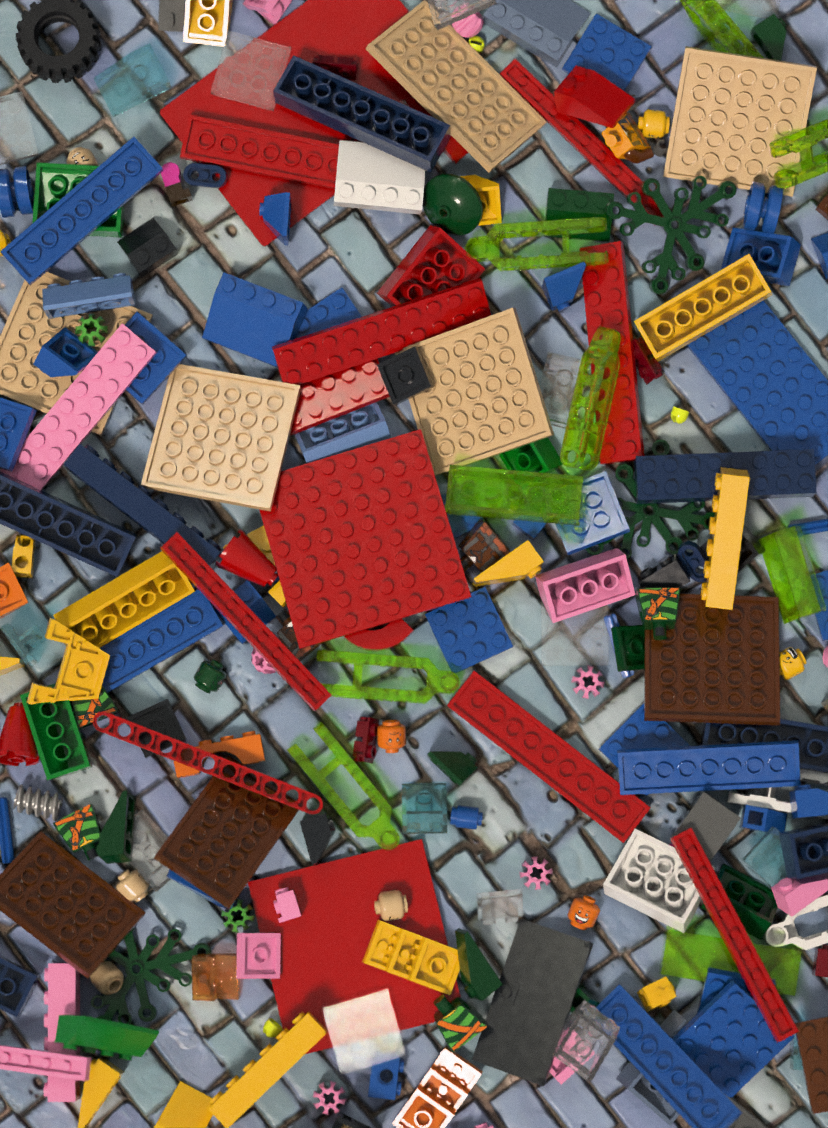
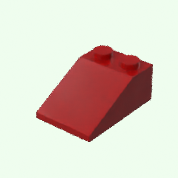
(592, 98)

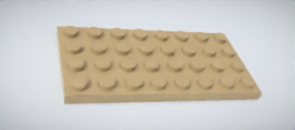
(456, 86)

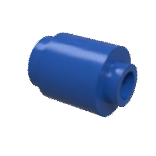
(466, 817)

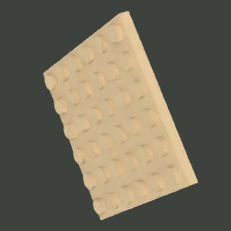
(731, 113)
(29, 330)
(481, 393)
(221, 437)

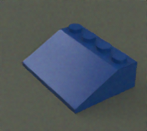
(252, 318)

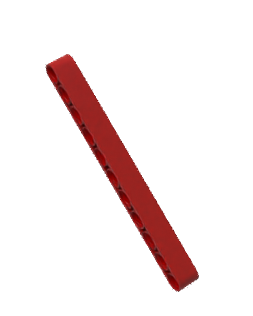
(199, 755)

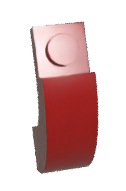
(381, 639)

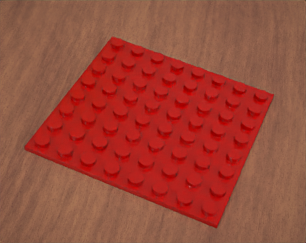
(363, 540)
(328, 942)

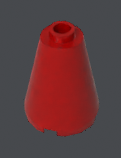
(247, 561)
(17, 739)

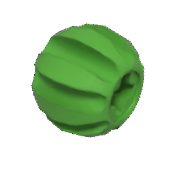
(94, 335)
(239, 922)

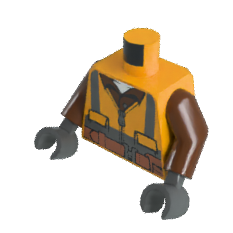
(628, 141)

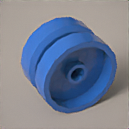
(16, 191)
(760, 207)

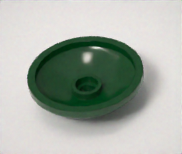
(458, 199)

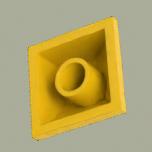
(490, 198)

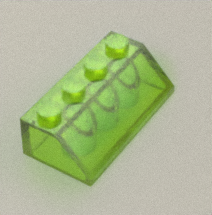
(792, 574)

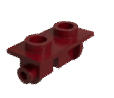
(344, 67)
(646, 368)
(366, 750)

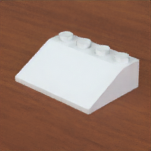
(377, 180)
(653, 881)

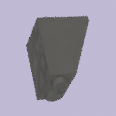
(710, 822)

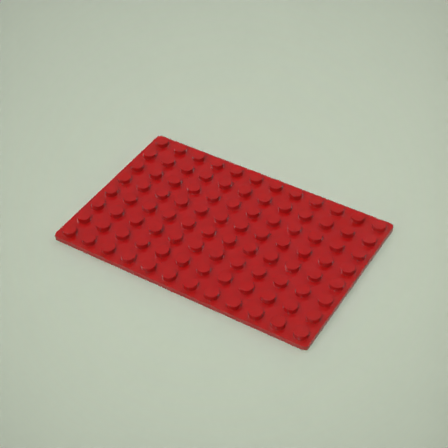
(312, 29)

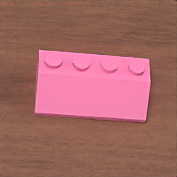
(585, 585)

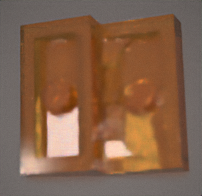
(215, 977)

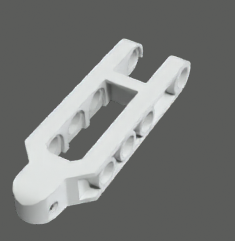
(771, 802)
(786, 933)

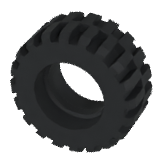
(62, 66)

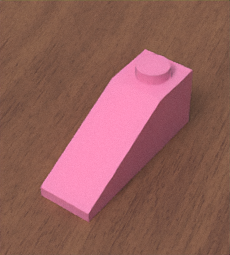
(796, 894)

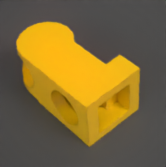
(23, 556)

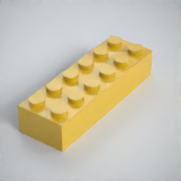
(703, 307)
(726, 538)
(126, 601)
(265, 1072)

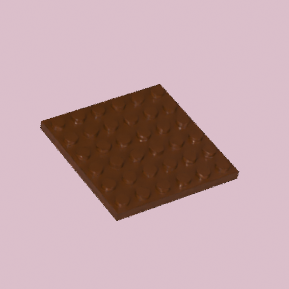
(715, 664)

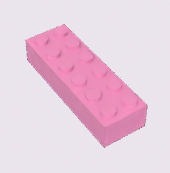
(62, 999)

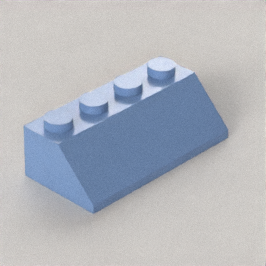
(88, 296)
(343, 433)

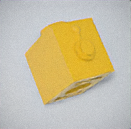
(657, 994)

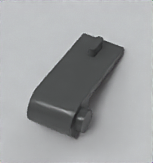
(171, 13)

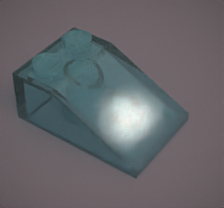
(132, 80)

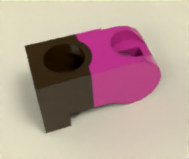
(171, 179)

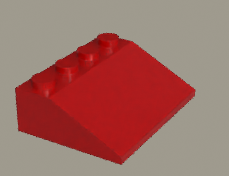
(429, 267)

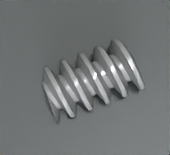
(38, 803)

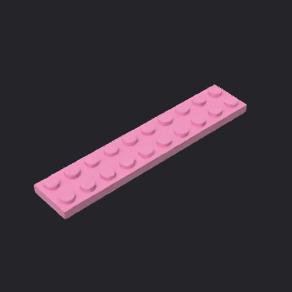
(81, 407)

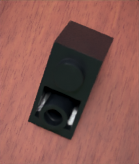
(667, 574)

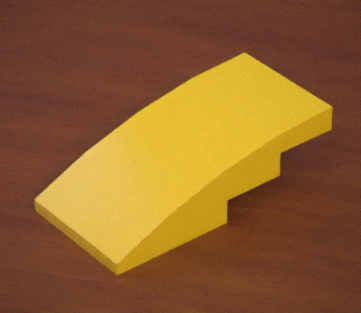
(413, 957)

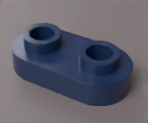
(206, 175)
(692, 560)

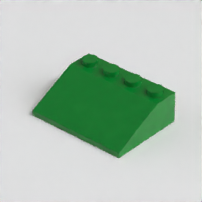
(57, 180)

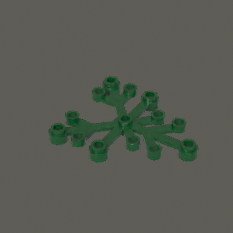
(695, 210)
(683, 516)
(162, 962)

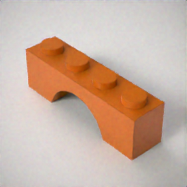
(247, 748)

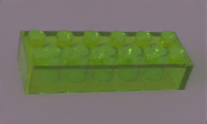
(514, 495)
(691, 955)

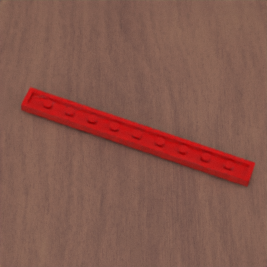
(577, 135)
(245, 621)
(734, 935)

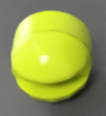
(478, 48)
(679, 415)
(272, 1028)

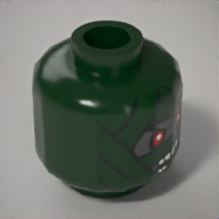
(210, 676)

